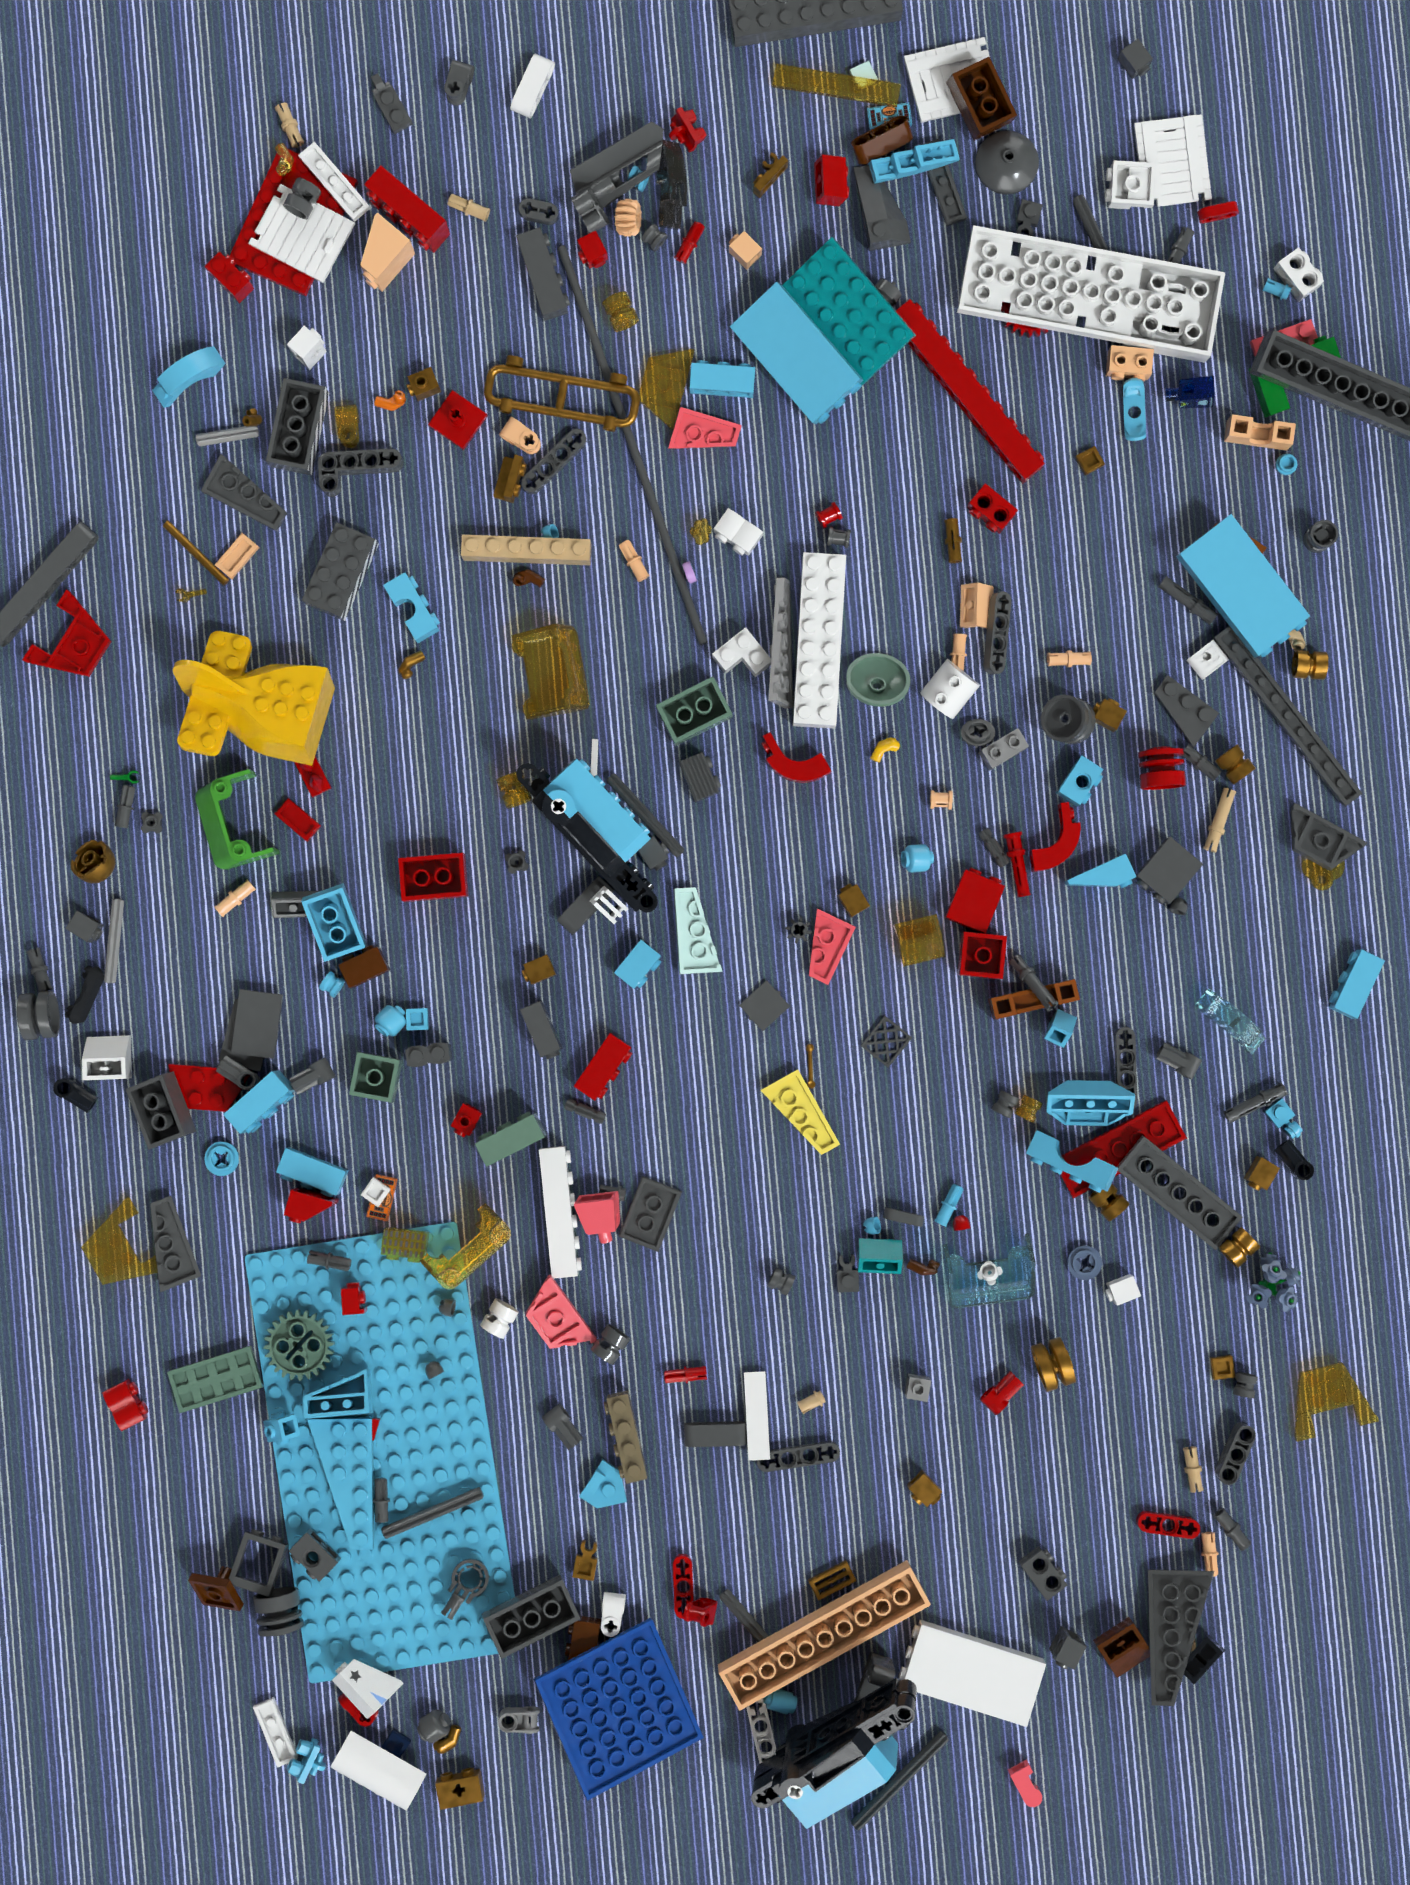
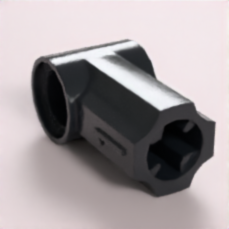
(77, 1095)
(1293, 1159)

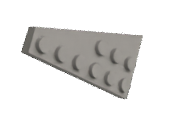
(781, 649)

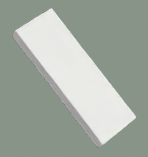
(275, 1731)

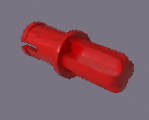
(689, 242)
(685, 1374)

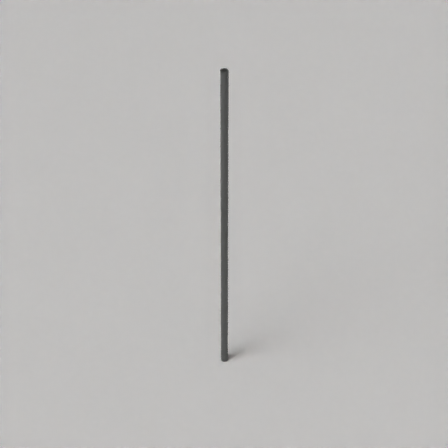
(633, 447)

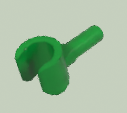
(126, 777)

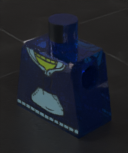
(1201, 392)

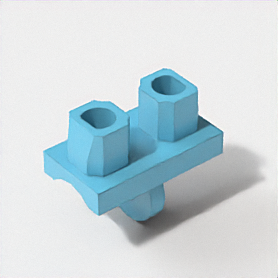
(311, 1760)

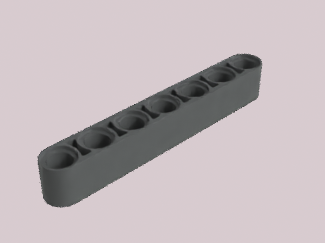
(45, 581)

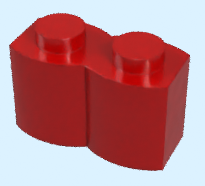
(125, 1404)

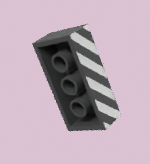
(297, 426)
(340, 571)

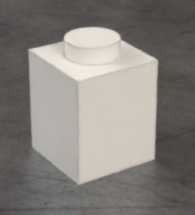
(1122, 1290)

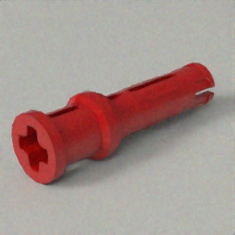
(1016, 853)

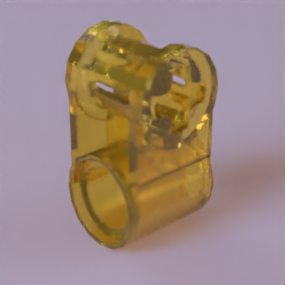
(347, 422)

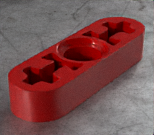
(1184, 1521)
(677, 1570)

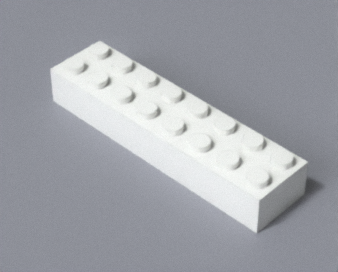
(819, 640)

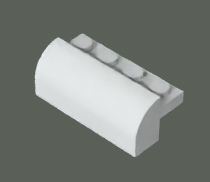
(378, 1770)

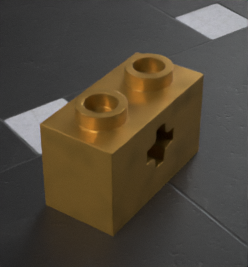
(451, 1796)

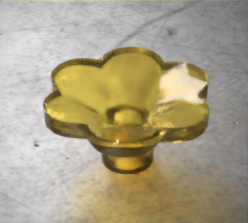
(701, 531)

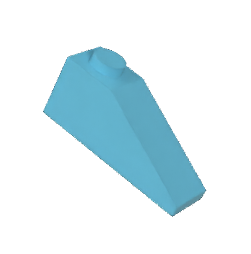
(1110, 874)

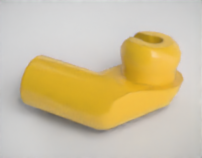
(883, 746)

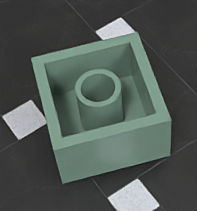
(375, 1077)

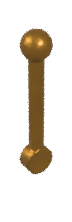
(811, 1084)

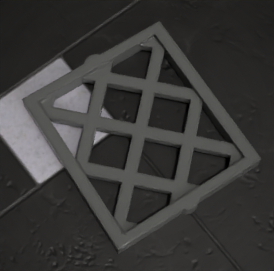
(876, 1054)

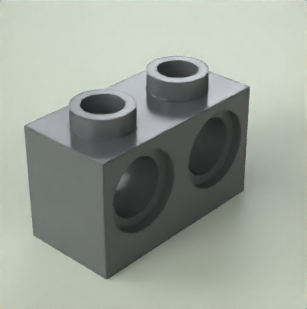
(1040, 1574)
(1067, 1648)

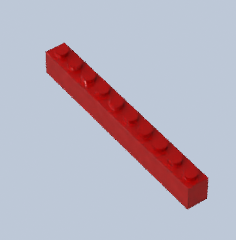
(970, 395)

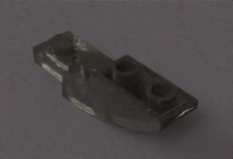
(673, 185)

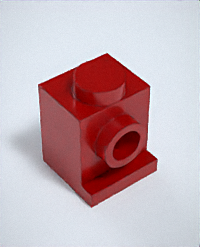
(353, 1299)

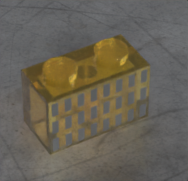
(404, 1243)

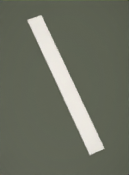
(594, 757)

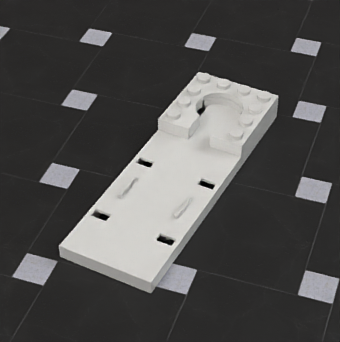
(1122, 298)

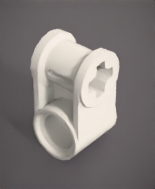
(612, 1609)

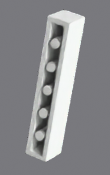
(558, 1212)

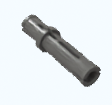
(1184, 597)
(1028, 976)
(1263, 1099)

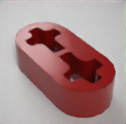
(1218, 212)

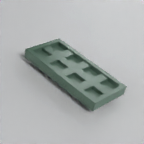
(215, 1379)

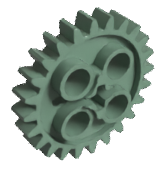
(285, 1332)

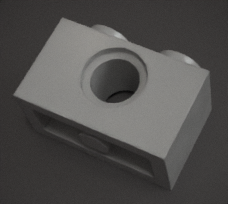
(1003, 749)

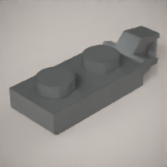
(390, 105)

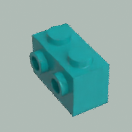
(880, 1256)

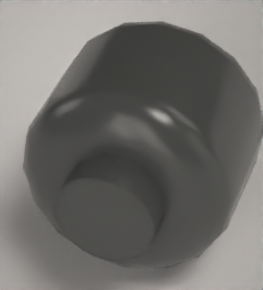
(434, 1726)

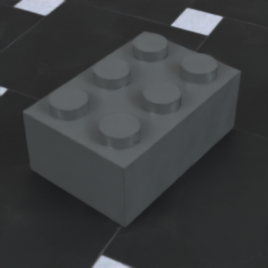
(161, 1110)

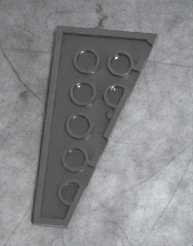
(1174, 1617)

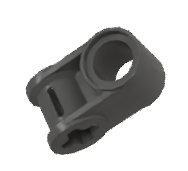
(458, 82)

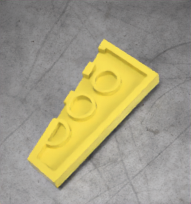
(801, 1109)

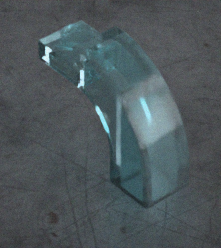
(1231, 1020)

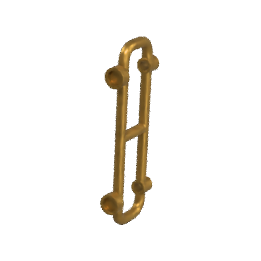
(514, 367)

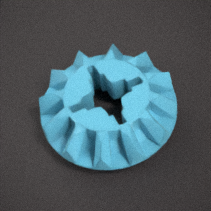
(212, 1158)

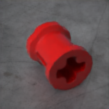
(828, 515)

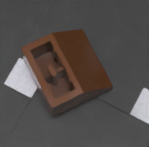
(1122, 1647)

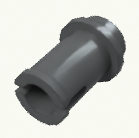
(622, 1191)

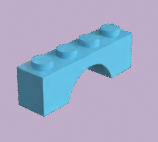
(1047, 1150)

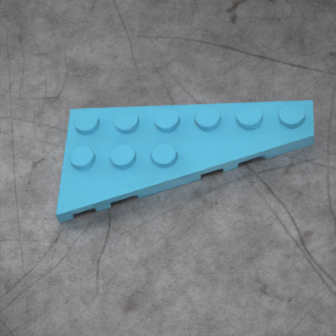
(347, 1459)

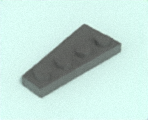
(237, 491)
(172, 1249)

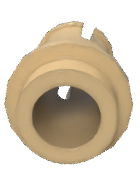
(811, 1402)

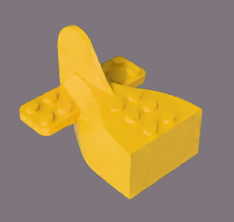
(269, 709)

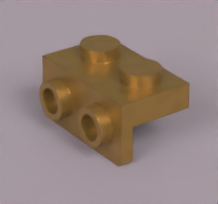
(509, 477)

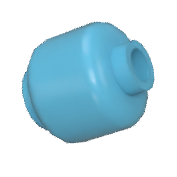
(917, 858)
(390, 1020)

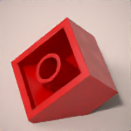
(305, 1204)

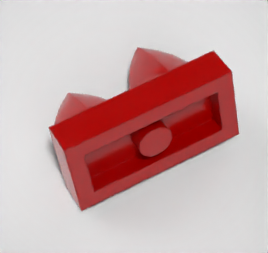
(314, 777)

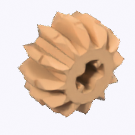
(628, 217)

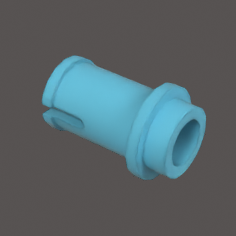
(1277, 289)

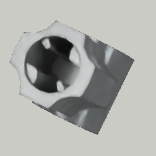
(1184, 1063)
(236, 1073)
(316, 1074)
(559, 1422)

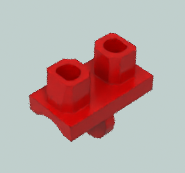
(684, 131)

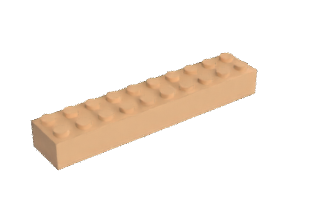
(823, 1635)

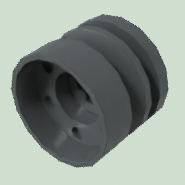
(278, 1616)

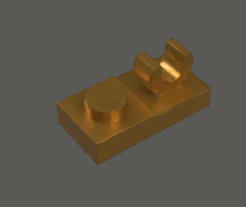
(764, 182)

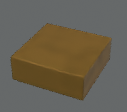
(1090, 460)
(1222, 1367)

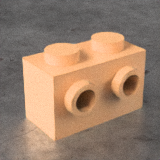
(1129, 362)

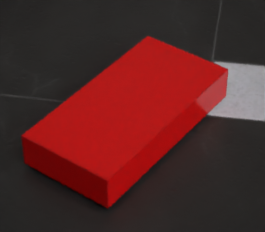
(297, 820)

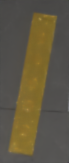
(836, 85)

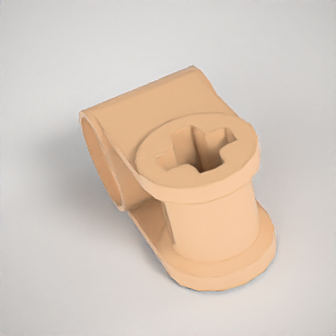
(517, 435)

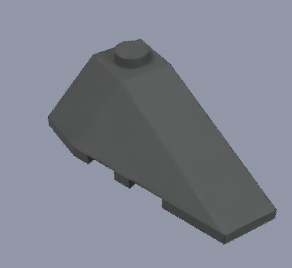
(881, 215)

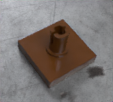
(216, 1590)

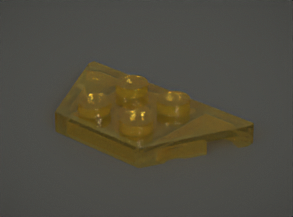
(665, 384)

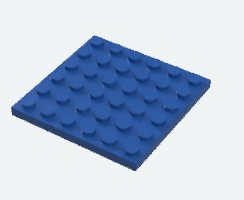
(618, 1708)

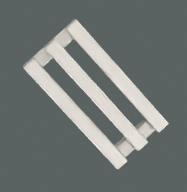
(616, 911)

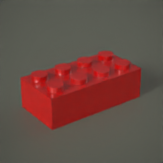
(406, 209)

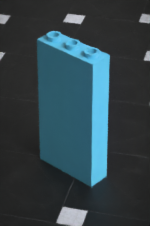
(797, 353)
(1243, 587)

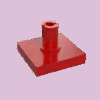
(457, 420)

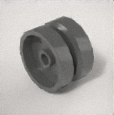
(1068, 719)
(38, 1015)

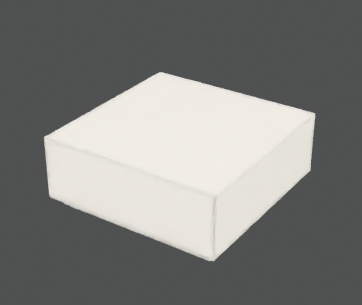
(375, 1192)

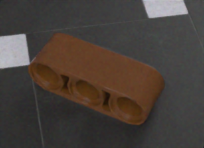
(882, 139)

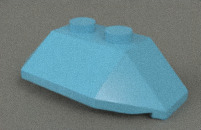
(1089, 1103)

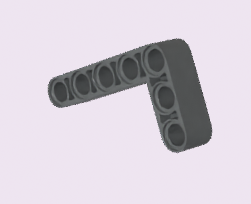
(877, 1672)

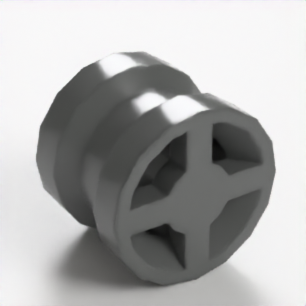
(654, 237)

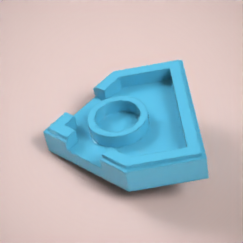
(604, 1487)

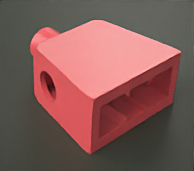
(599, 1214)

